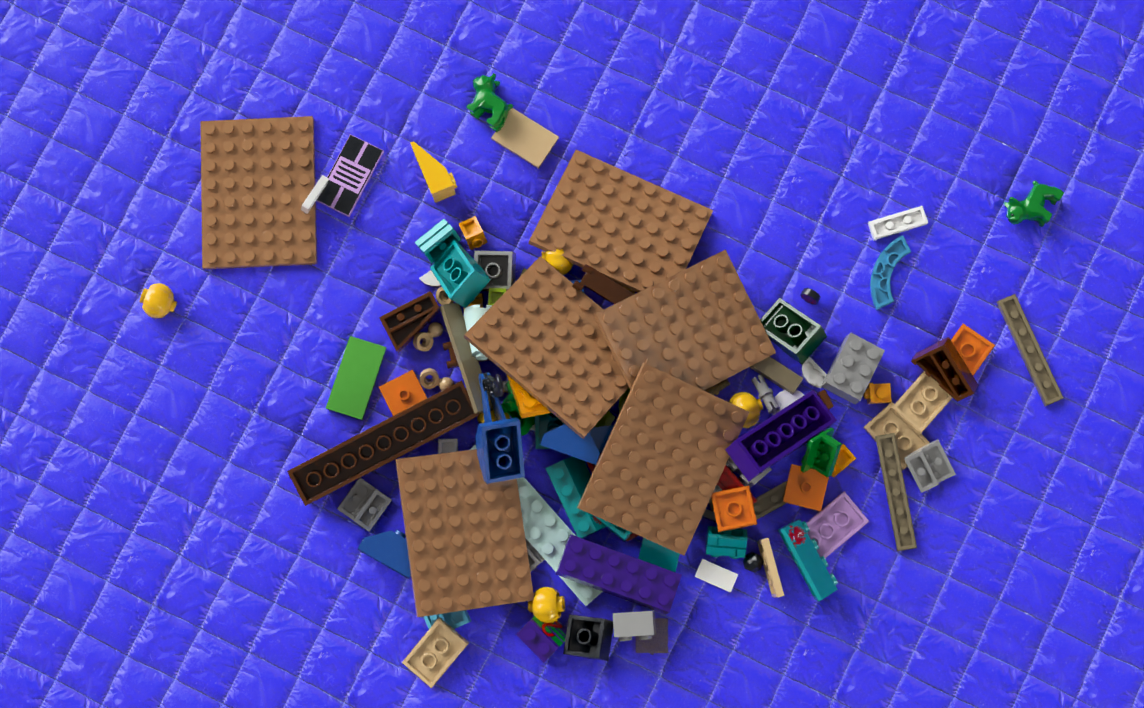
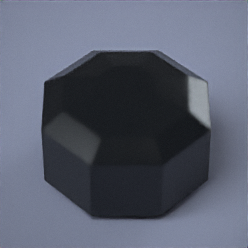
(753, 562)

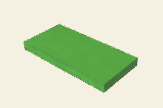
(356, 378)

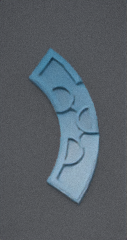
(883, 269)

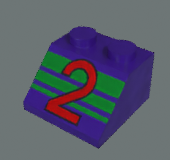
(543, 637)

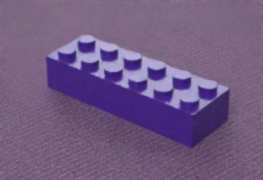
(780, 435)
(618, 574)

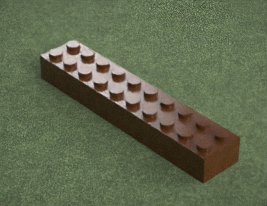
(382, 443)

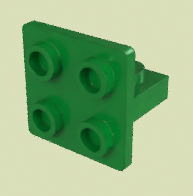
(821, 453)

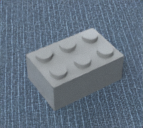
(852, 368)

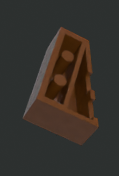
(409, 319)
(947, 368)

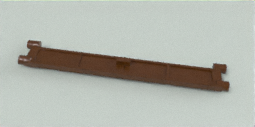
(602, 285)

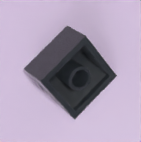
(588, 637)

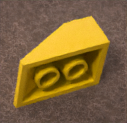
(439, 181)

